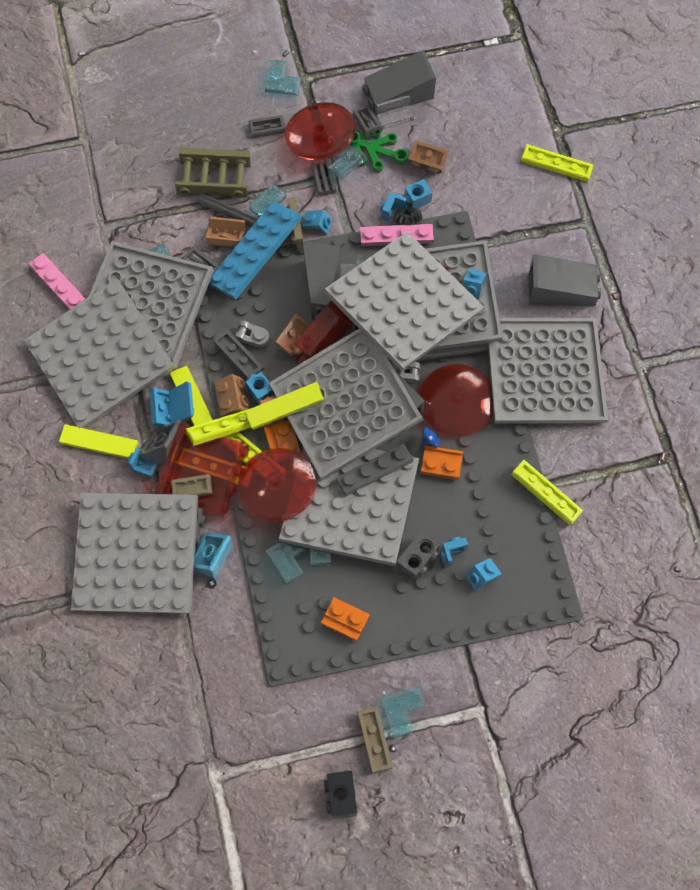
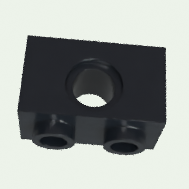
(347, 806)

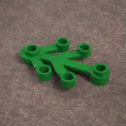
(374, 147)

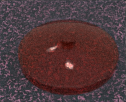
(320, 131)
(457, 400)
(277, 484)

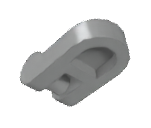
(259, 336)
(411, 377)

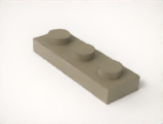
(297, 236)
(374, 740)

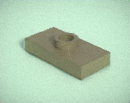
(195, 485)

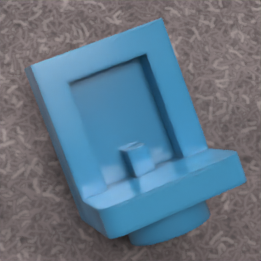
(392, 201)
(317, 220)
(474, 281)
(142, 466)
(454, 546)
(483, 573)

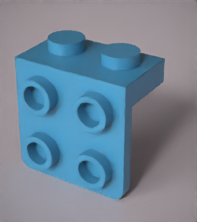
(171, 405)

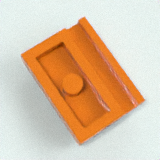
(282, 436)
(442, 462)
(345, 619)

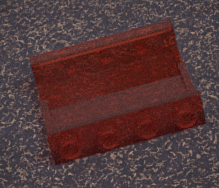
(218, 457)

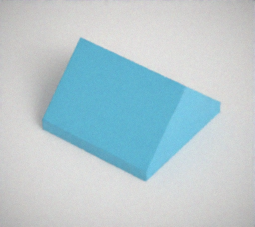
(212, 553)

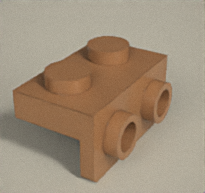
(428, 156)
(225, 231)
(290, 335)
(231, 395)

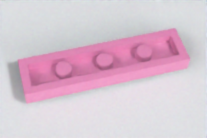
(386, 234)
(56, 281)

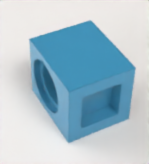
(419, 188)
(255, 380)

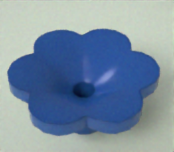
(430, 438)

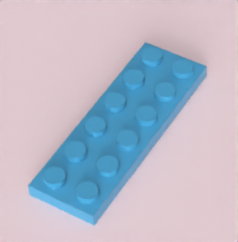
(254, 250)

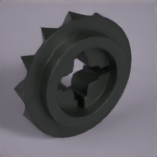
(408, 216)

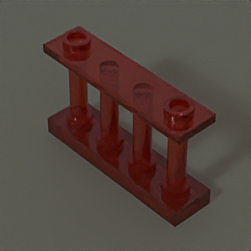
(322, 332)

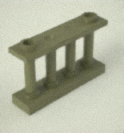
(213, 157)

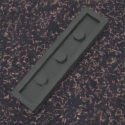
(374, 469)

